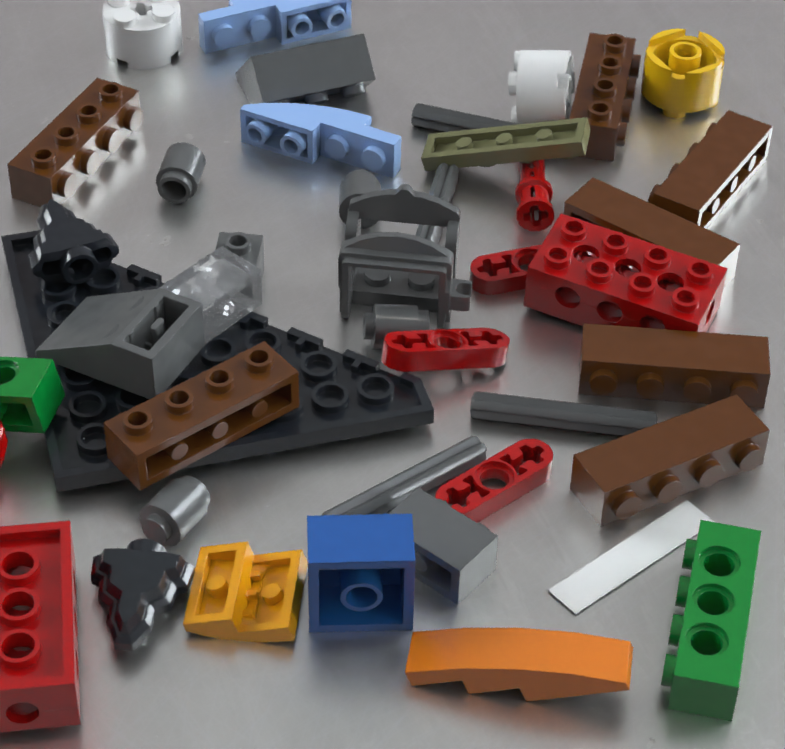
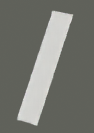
(629, 557)

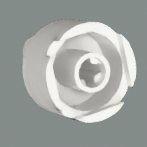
(142, 32)
(542, 85)

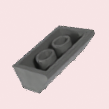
(308, 72)

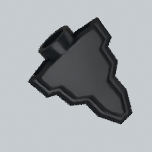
(69, 246)
(138, 587)

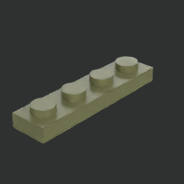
(507, 144)

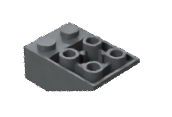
(129, 339)

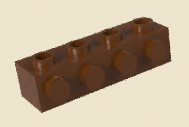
(606, 92)
(75, 143)
(201, 415)

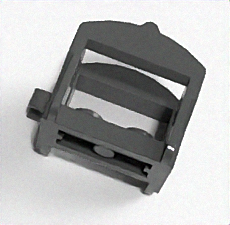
(402, 265)

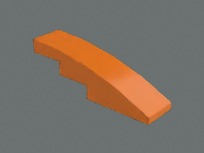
(535, 660)

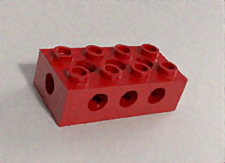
(620, 280)
(38, 572)

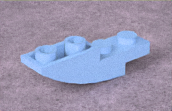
(264, 19)
(318, 131)

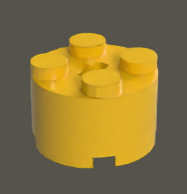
(682, 72)

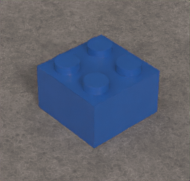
(360, 572)

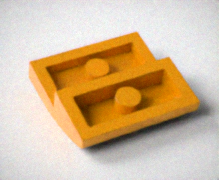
(246, 594)

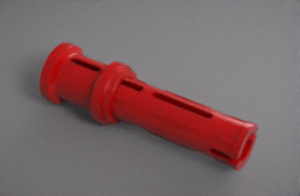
(539, 203)

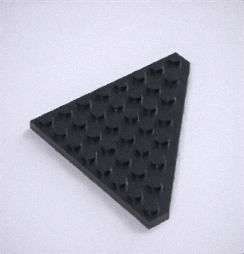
(337, 392)

